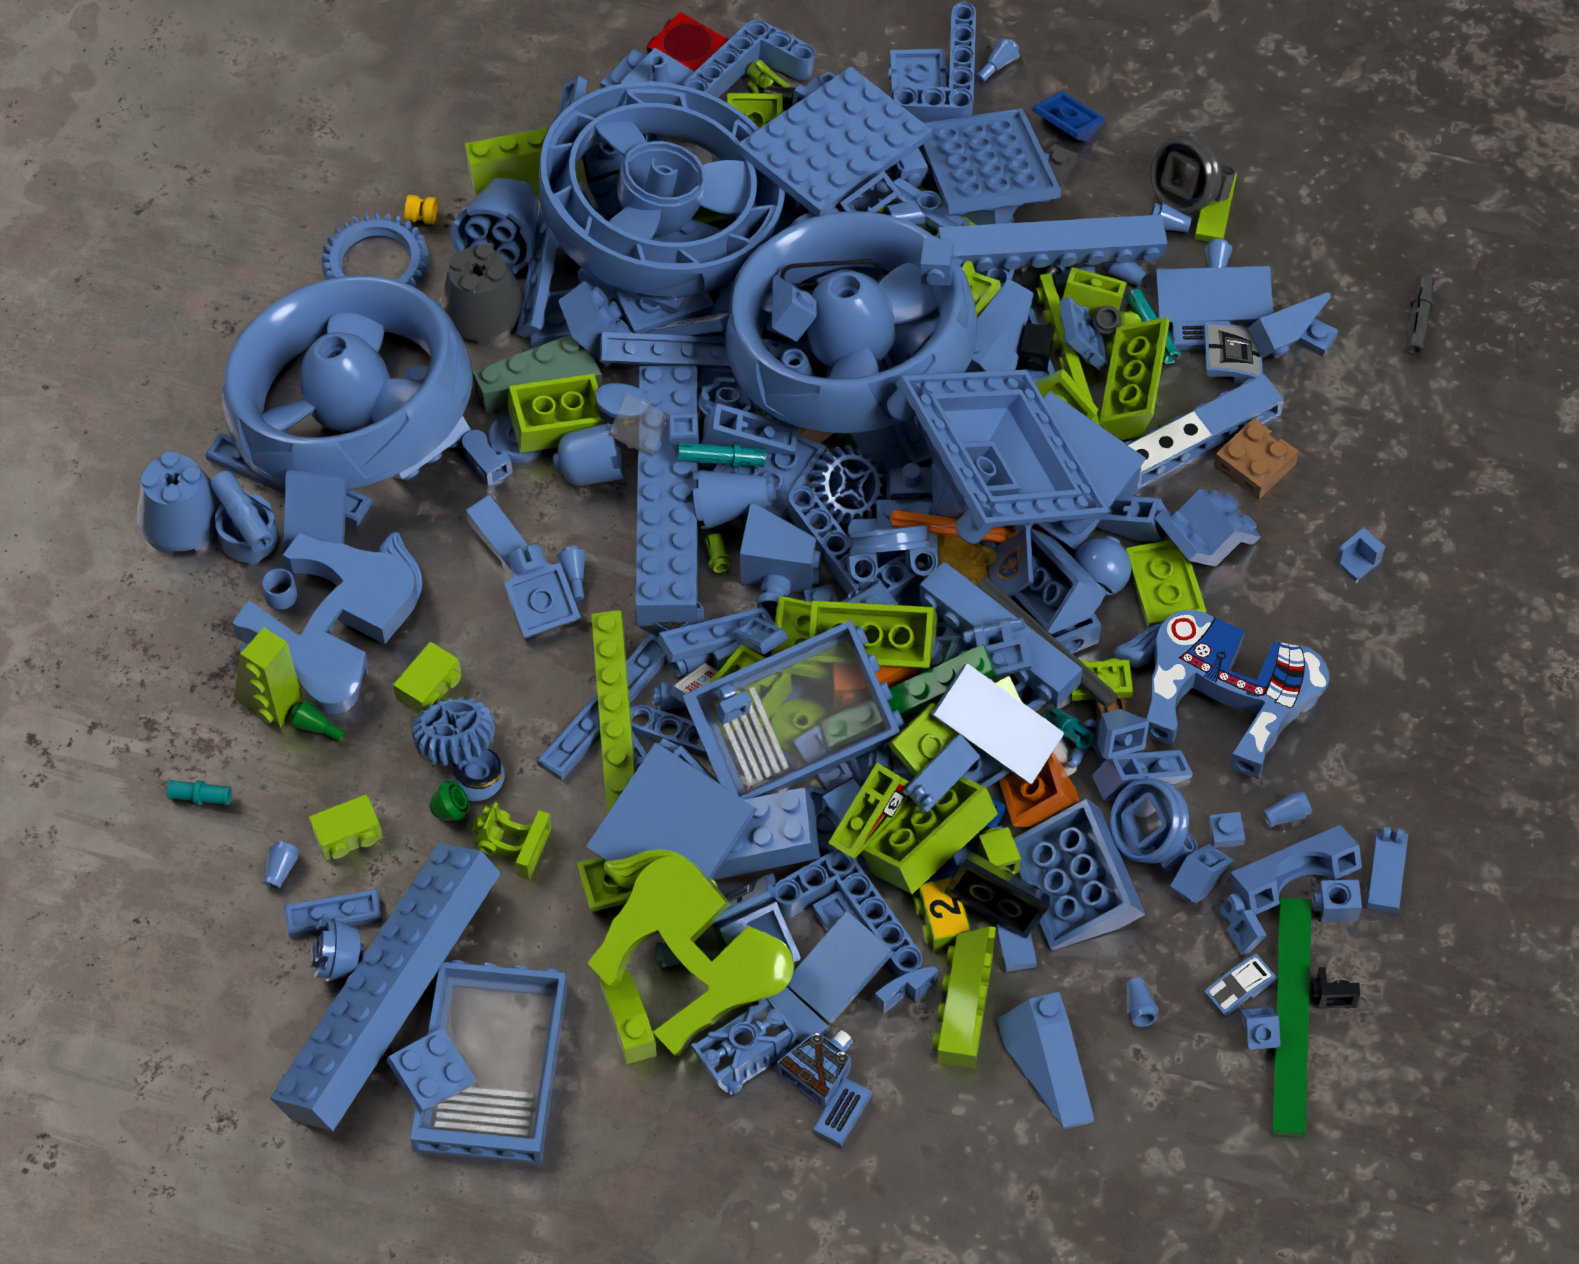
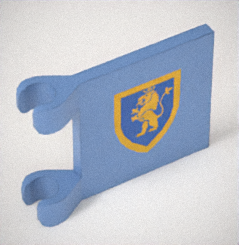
(1014, 561)

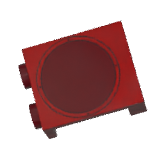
(687, 41)

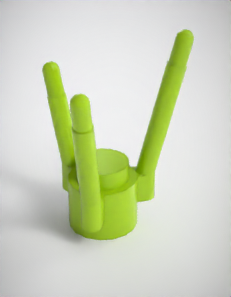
(762, 76)

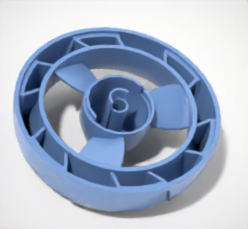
(657, 188)
(851, 323)
(346, 381)

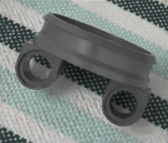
(1210, 180)

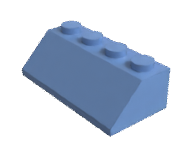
(1061, 588)

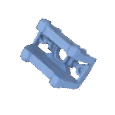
(748, 1058)

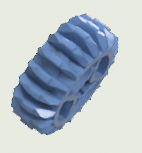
(831, 467)
(453, 730)

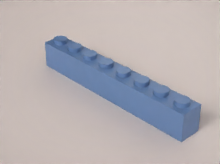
(1058, 242)

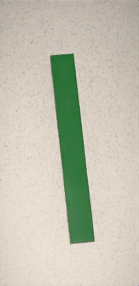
(1293, 1014)

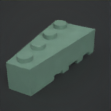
(546, 362)

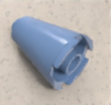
(729, 495)

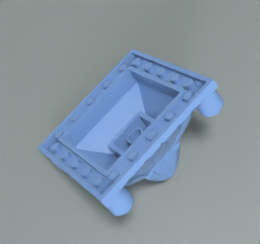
(996, 452)

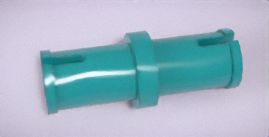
(1071, 727)
(199, 792)

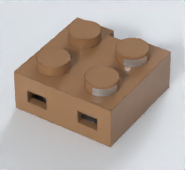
(1255, 459)

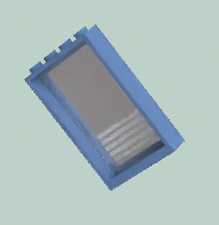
(805, 716)
(510, 1038)

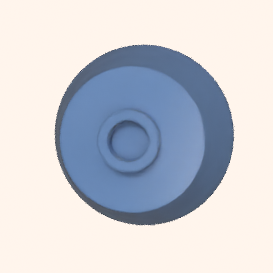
(724, 392)
(336, 950)

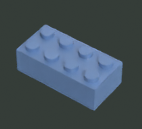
(776, 836)

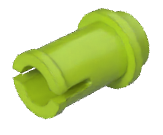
(719, 559)

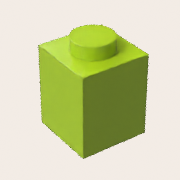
(1000, 849)

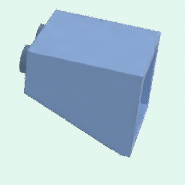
(778, 549)

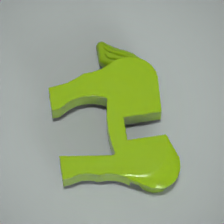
(681, 904)

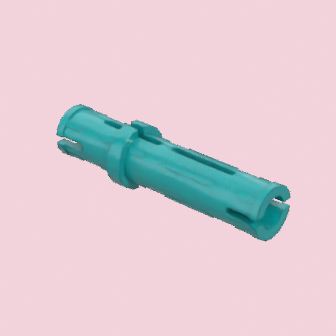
(1144, 311)
(729, 455)

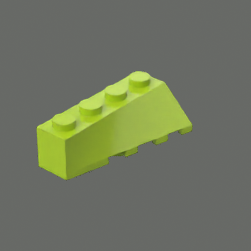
(965, 998)

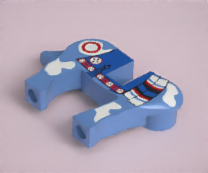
(1199, 653)

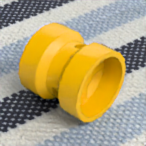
(421, 209)

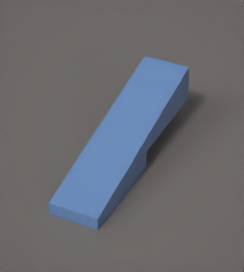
(495, 530)

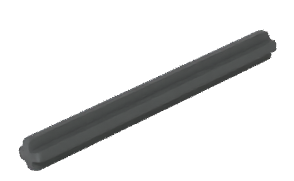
(1089, 680)

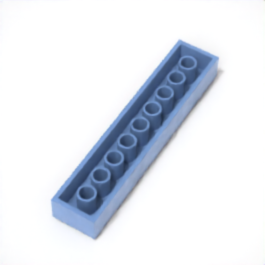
(666, 508)
(385, 986)

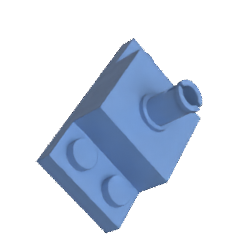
(653, 67)

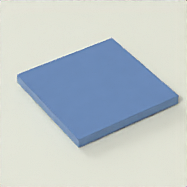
(1104, 457)
(673, 810)

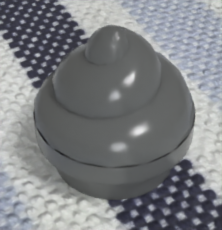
(1107, 319)

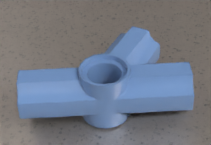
(921, 208)

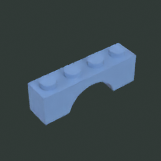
(1325, 854)

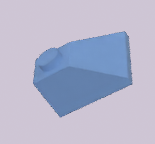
(764, 918)

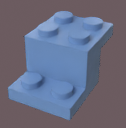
(1208, 527)

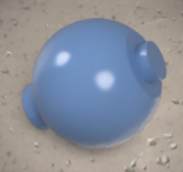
(1105, 562)

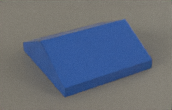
(1070, 115)

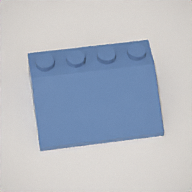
(1083, 874)

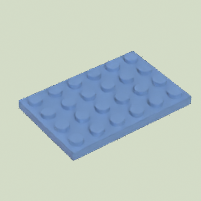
(834, 141)
(988, 162)

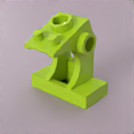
(495, 822)

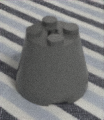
(482, 295)

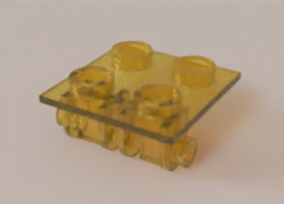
(965, 557)

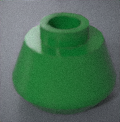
(449, 802)

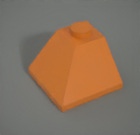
(1041, 800)

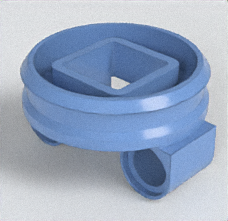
(910, 538)
(1169, 842)

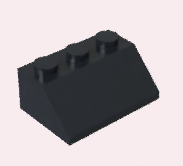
(997, 894)

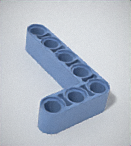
(751, 43)
(944, 103)
(836, 562)
(867, 903)

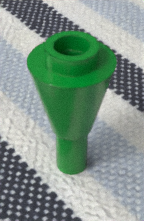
(309, 718)

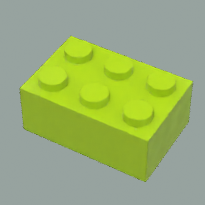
(550, 409)

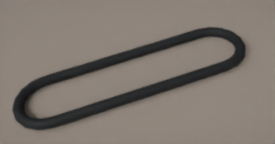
(829, 263)

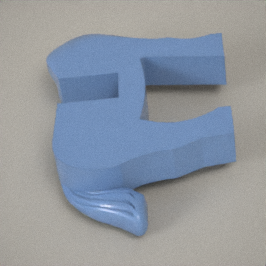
(371, 595)

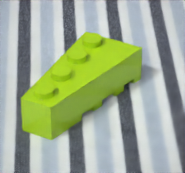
(268, 678)

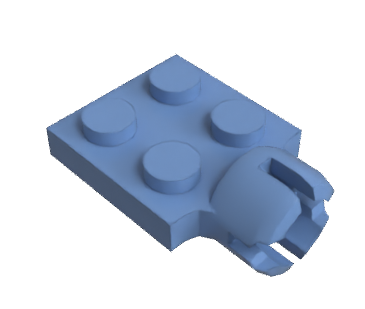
(539, 593)

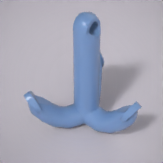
(1078, 753)

